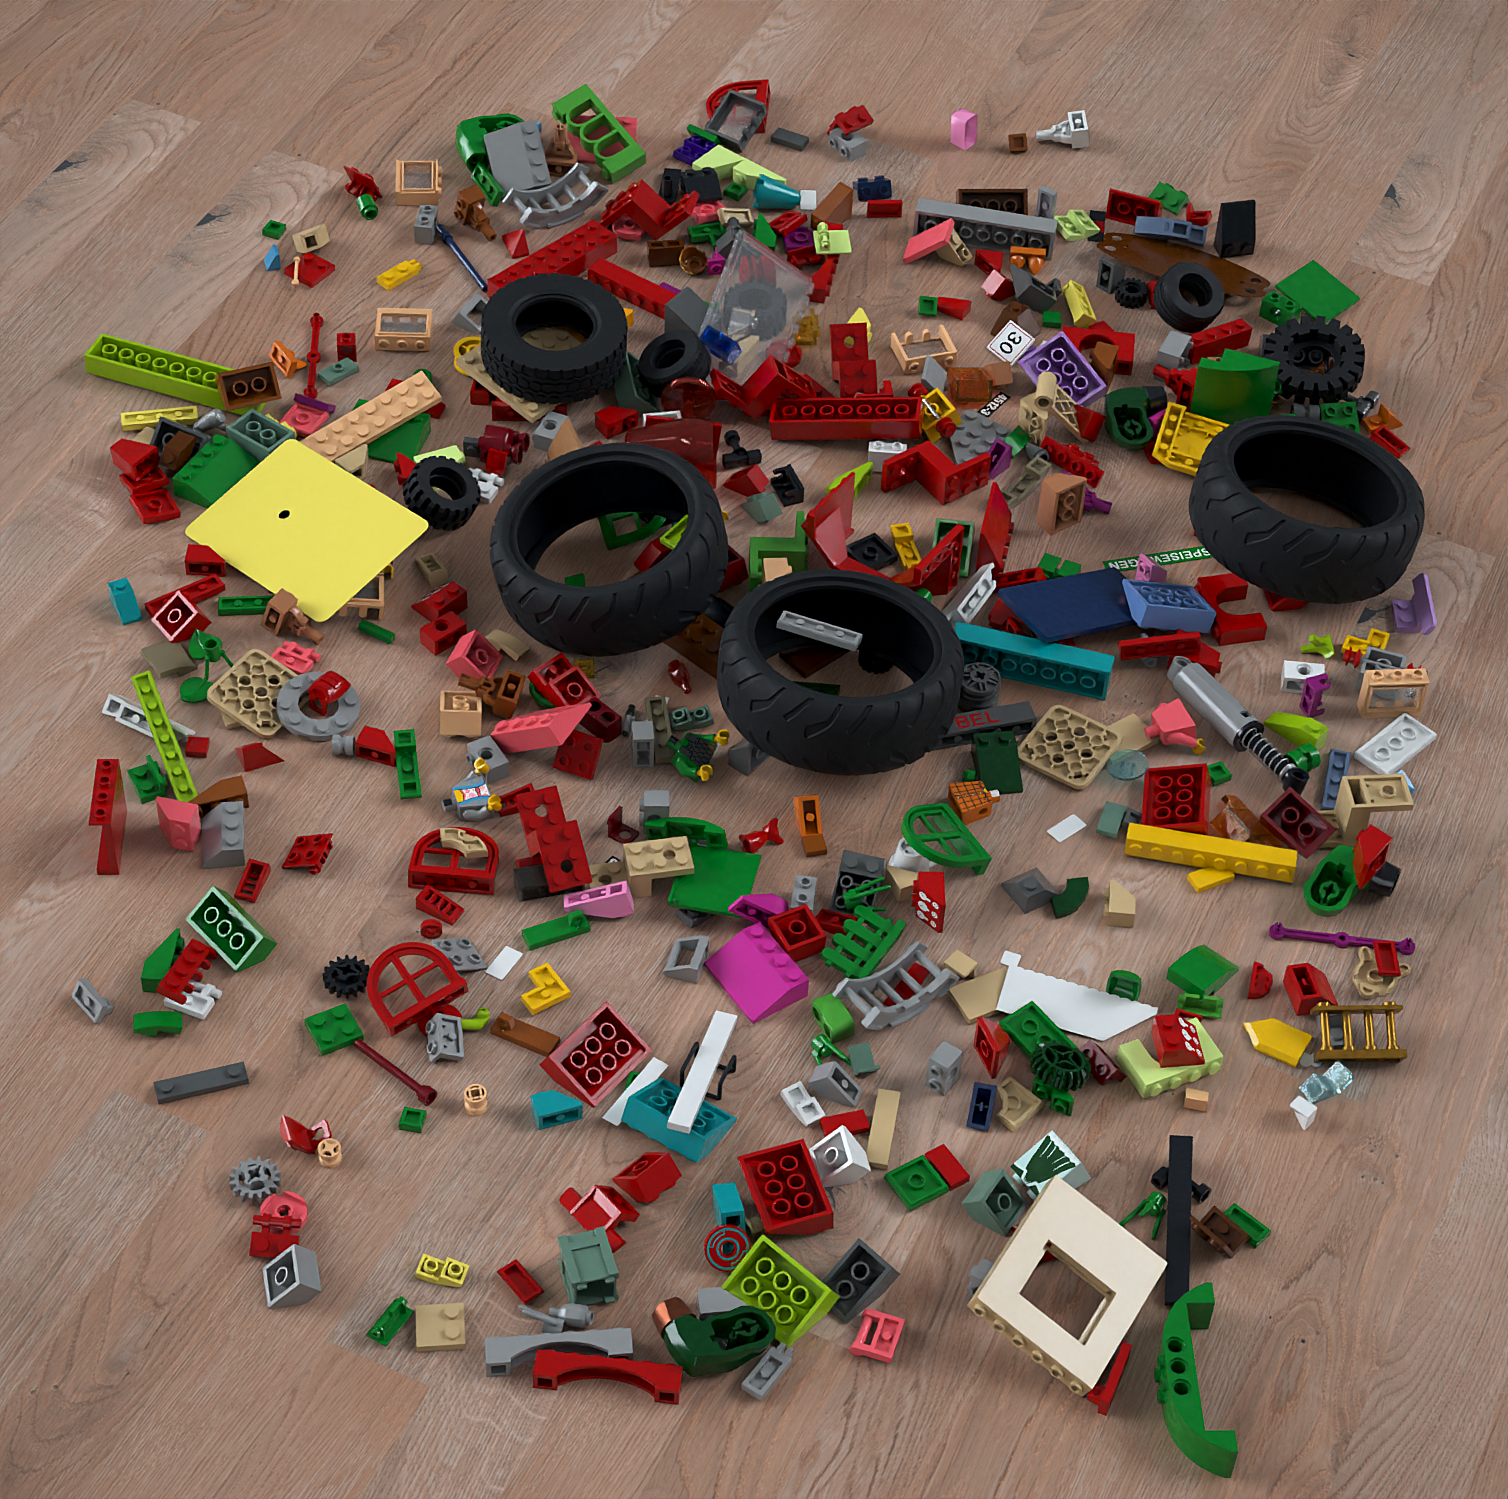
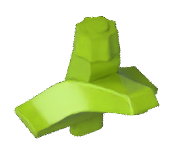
(1319, 645)

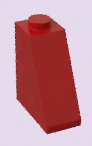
(134, 458)
(1207, 658)

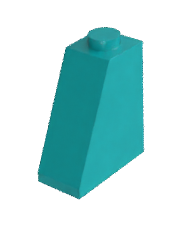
(727, 1208)

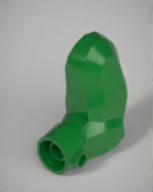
(470, 137)

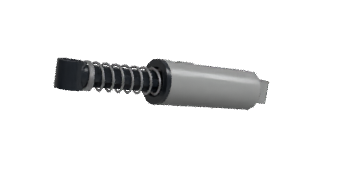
(1231, 720)

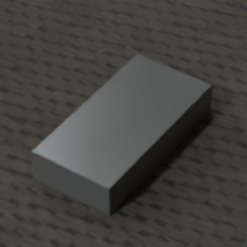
(789, 139)

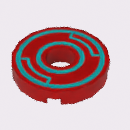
(721, 1235)

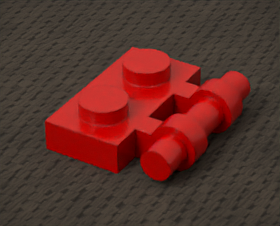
(270, 1244)

